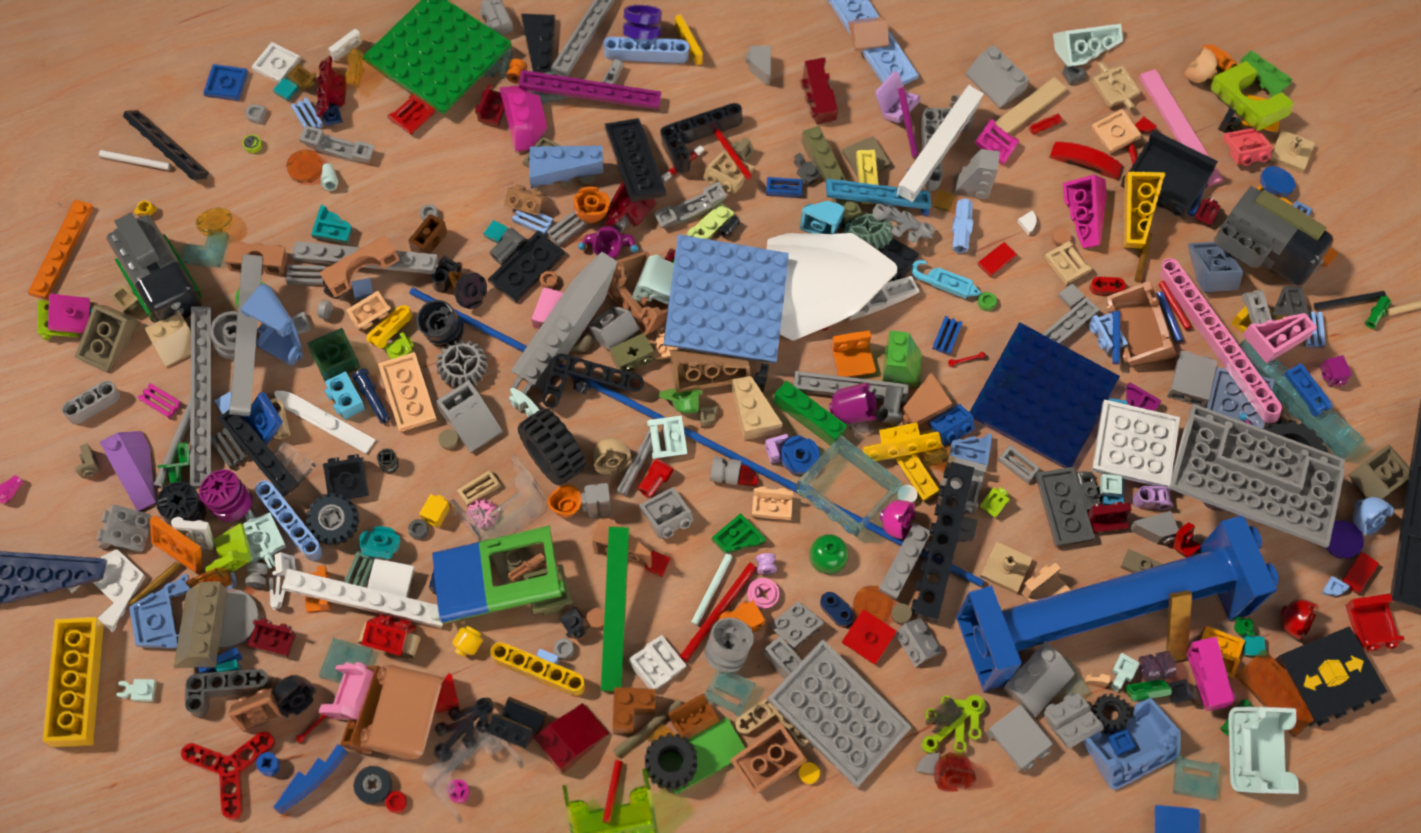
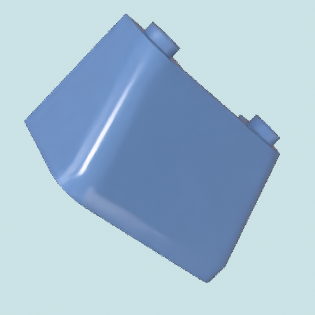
(277, 328)
(1155, 741)

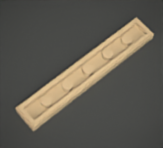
(1030, 106)

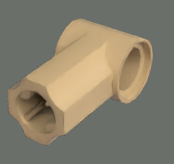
(284, 430)

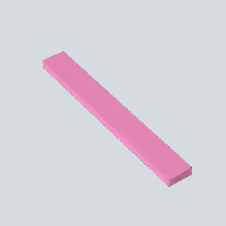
(1174, 117)

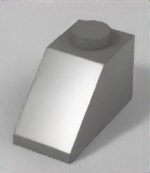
(760, 62)
(1156, 528)

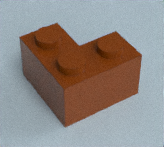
(629, 703)

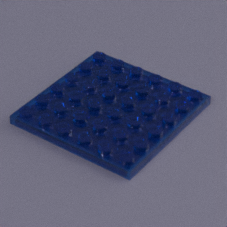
(1044, 396)

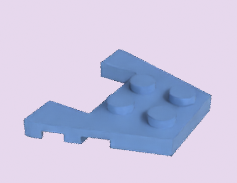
(154, 616)

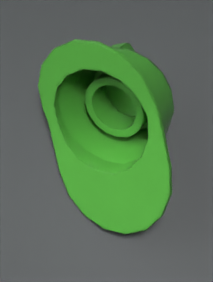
(683, 402)

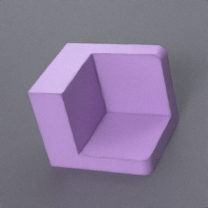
(773, 447)

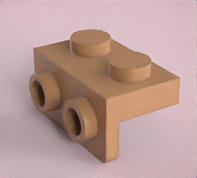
(525, 200)

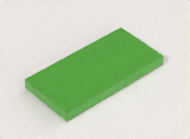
(714, 750)

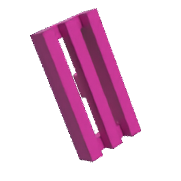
(146, 393)

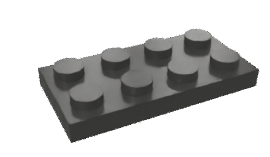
(1064, 507)

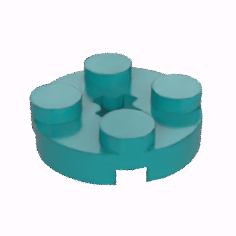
(372, 547)

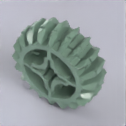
(871, 230)

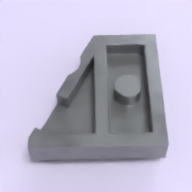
(1290, 303)

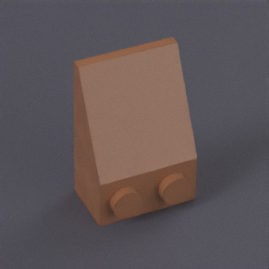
(637, 554)
(254, 710)
(768, 759)

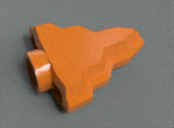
(1224, 60)

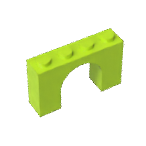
(1256, 112)

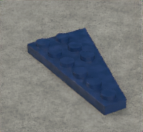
(38, 574)

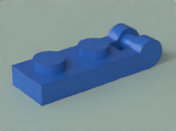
(1308, 389)

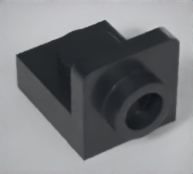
(574, 623)

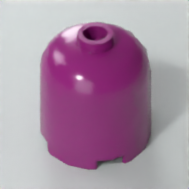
(854, 404)

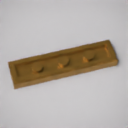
(1178, 624)

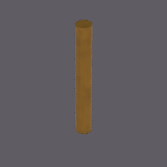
(1143, 258)
(156, 583)

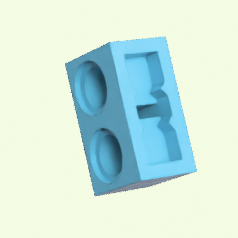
(347, 394)

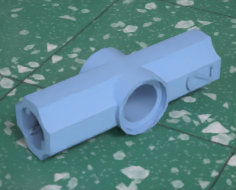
(962, 226)

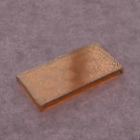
(1274, 688)

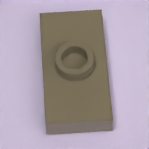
(1136, 562)

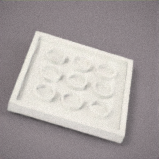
(1136, 444)

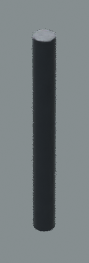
(1349, 300)

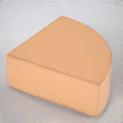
(1101, 681)

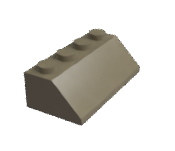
(201, 626)

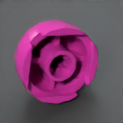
(897, 518)

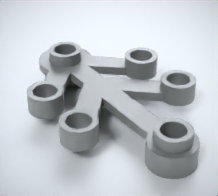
(922, 230)

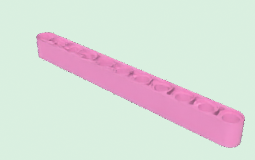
(1220, 347)

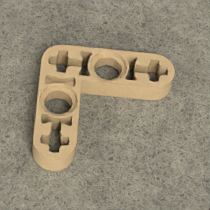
(771, 713)

